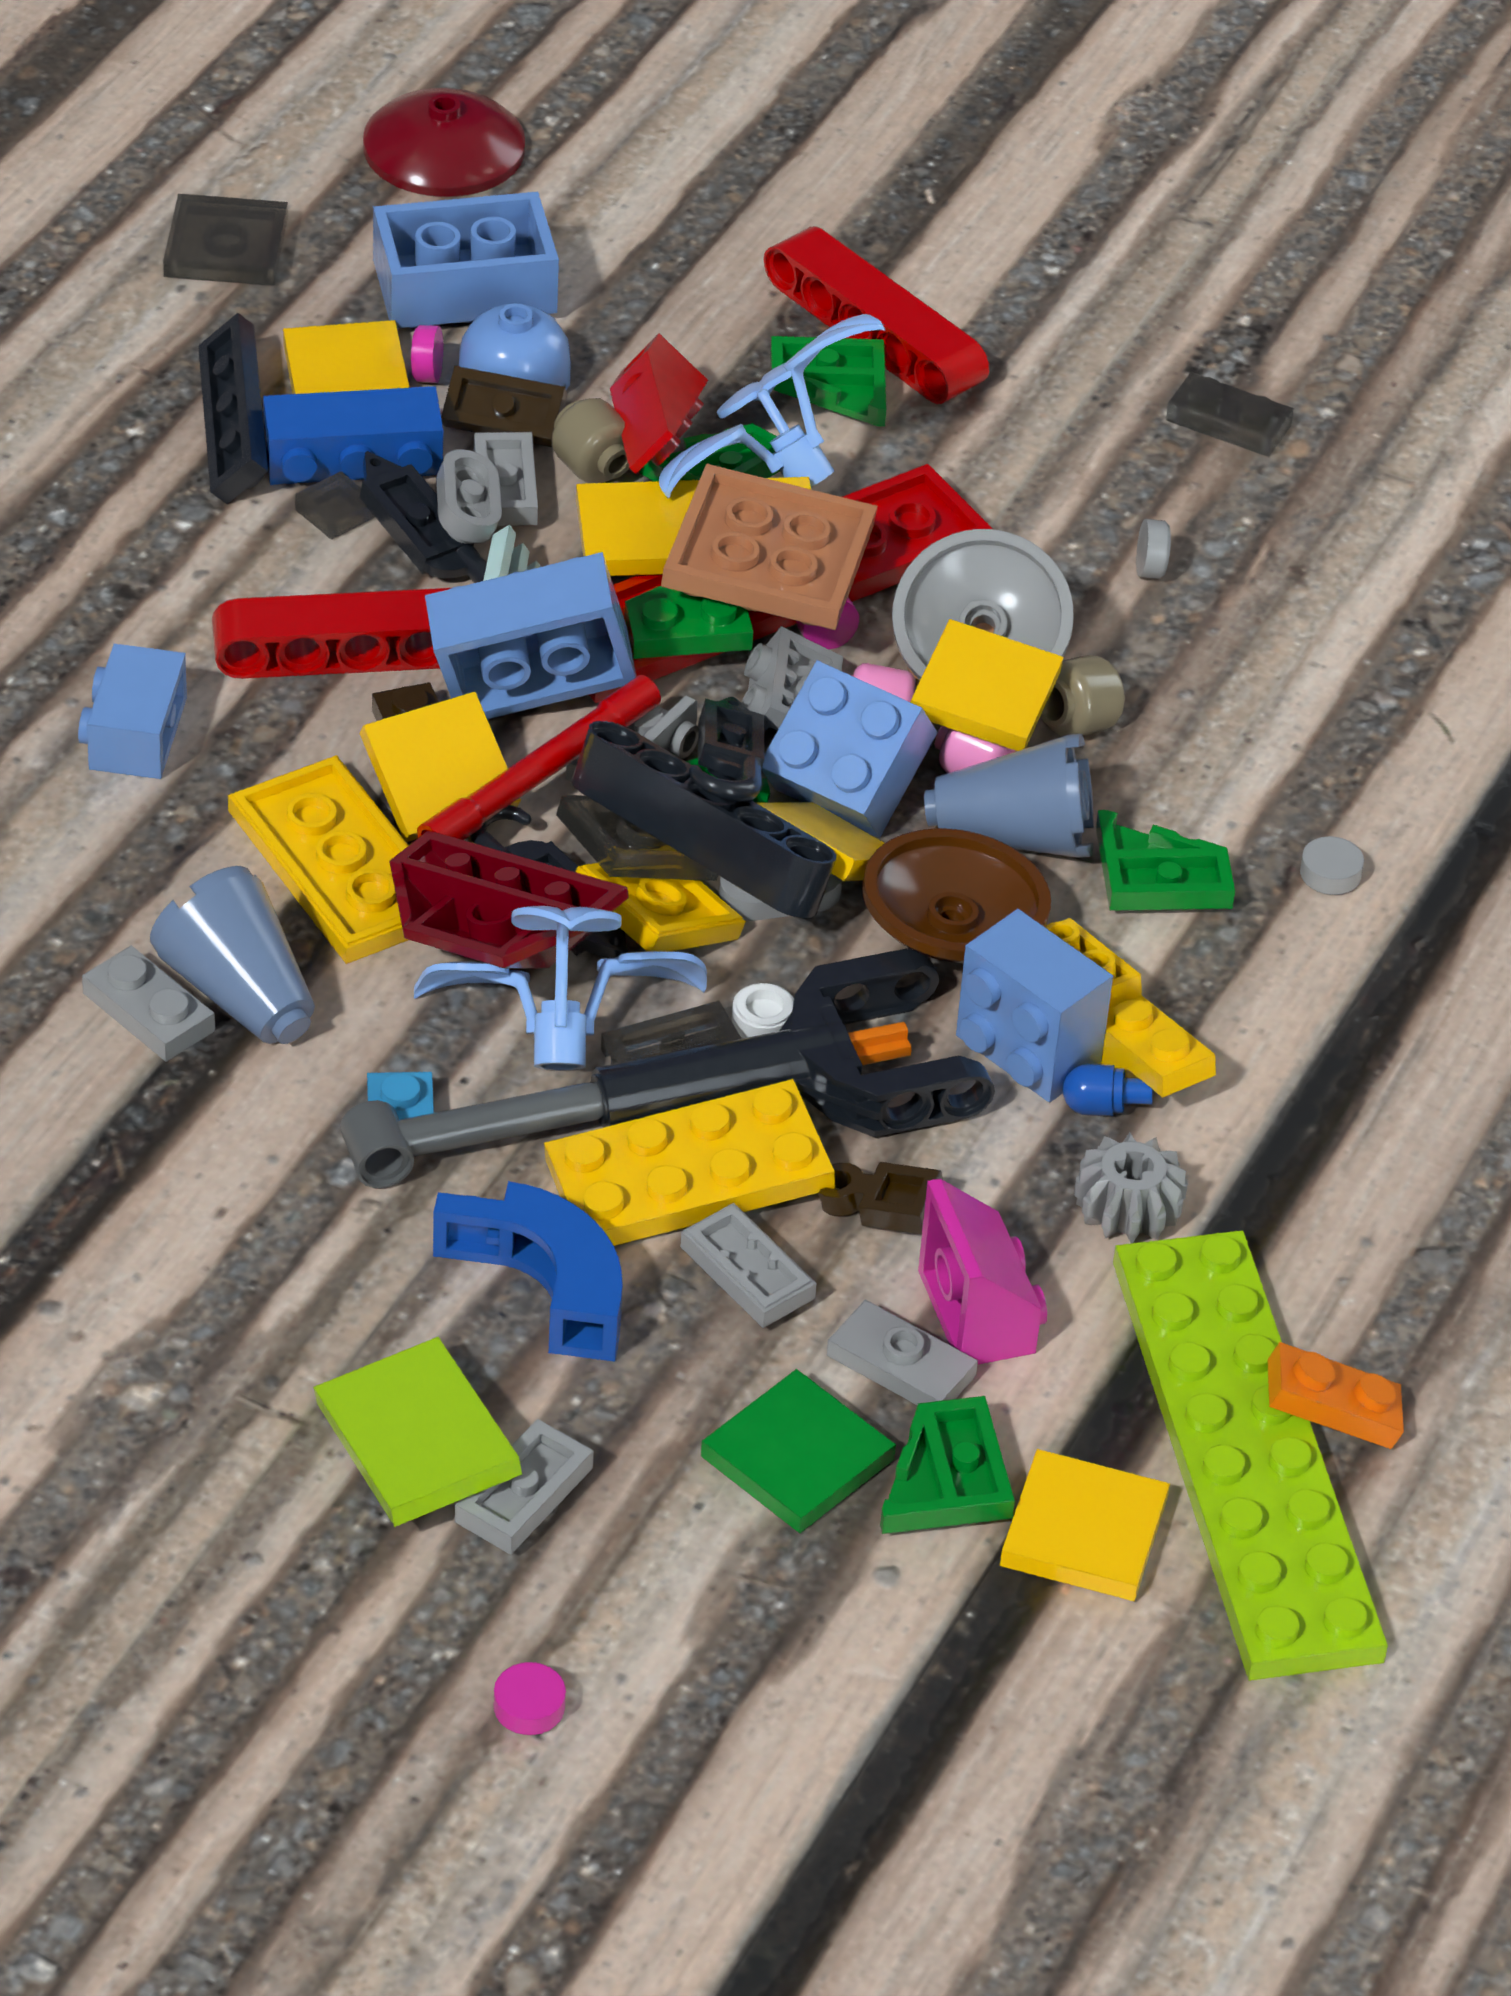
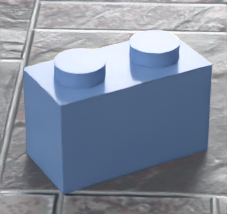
(134, 711)

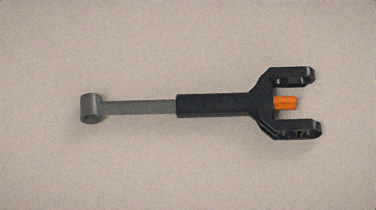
(807, 1048)

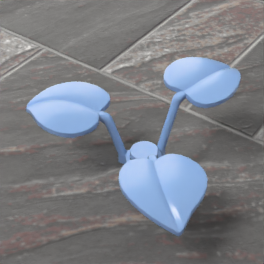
(795, 451)
(560, 1026)

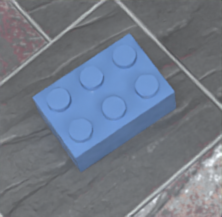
(463, 258)
(532, 636)

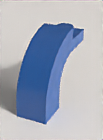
(551, 1244)

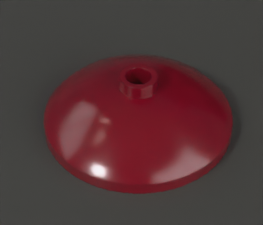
(444, 142)

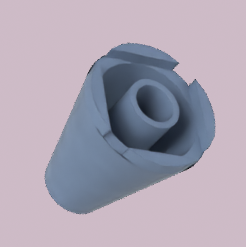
(1024, 799)
(237, 954)

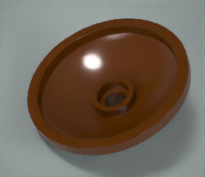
(948, 888)

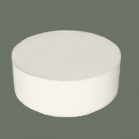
(761, 1009)

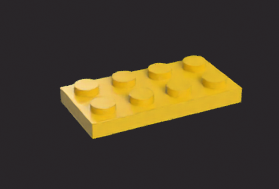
(692, 1162)

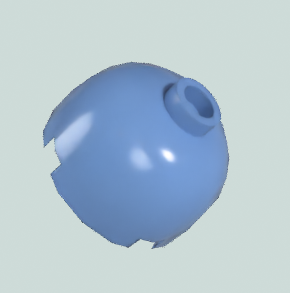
(518, 344)

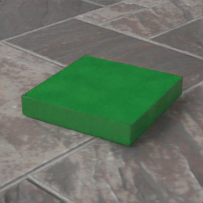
(798, 1450)

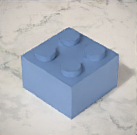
(848, 748)
(1032, 1003)

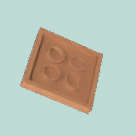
(769, 546)

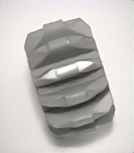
(1130, 1187)

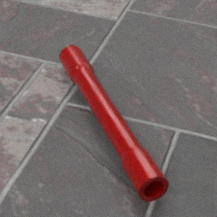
(469, 813)

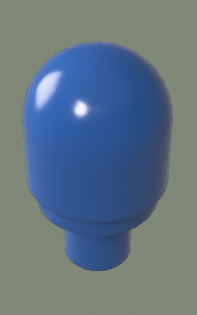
(1103, 1090)

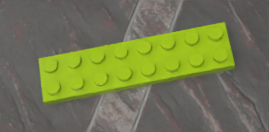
(1247, 1467)

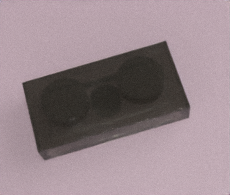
(1229, 414)

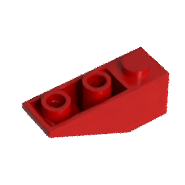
(656, 401)

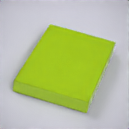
(417, 1431)

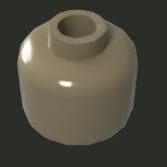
(590, 440)
(1085, 697)

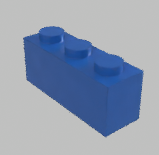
(331, 431)

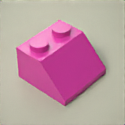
(977, 1277)

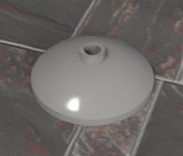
(981, 580)

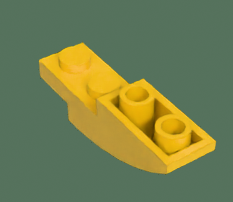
(1136, 1030)

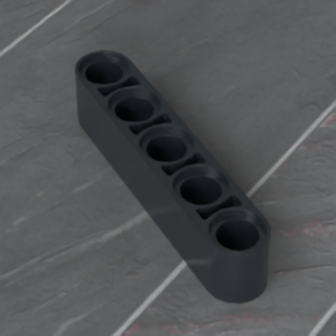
(725, 836)

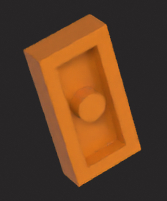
(1335, 1395)

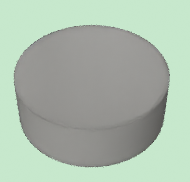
(1153, 548)
(1331, 865)

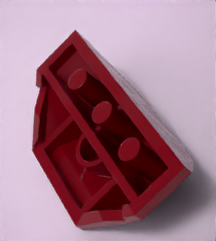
(465, 895)

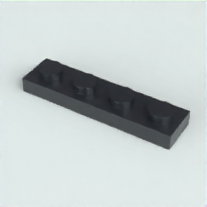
(232, 409)

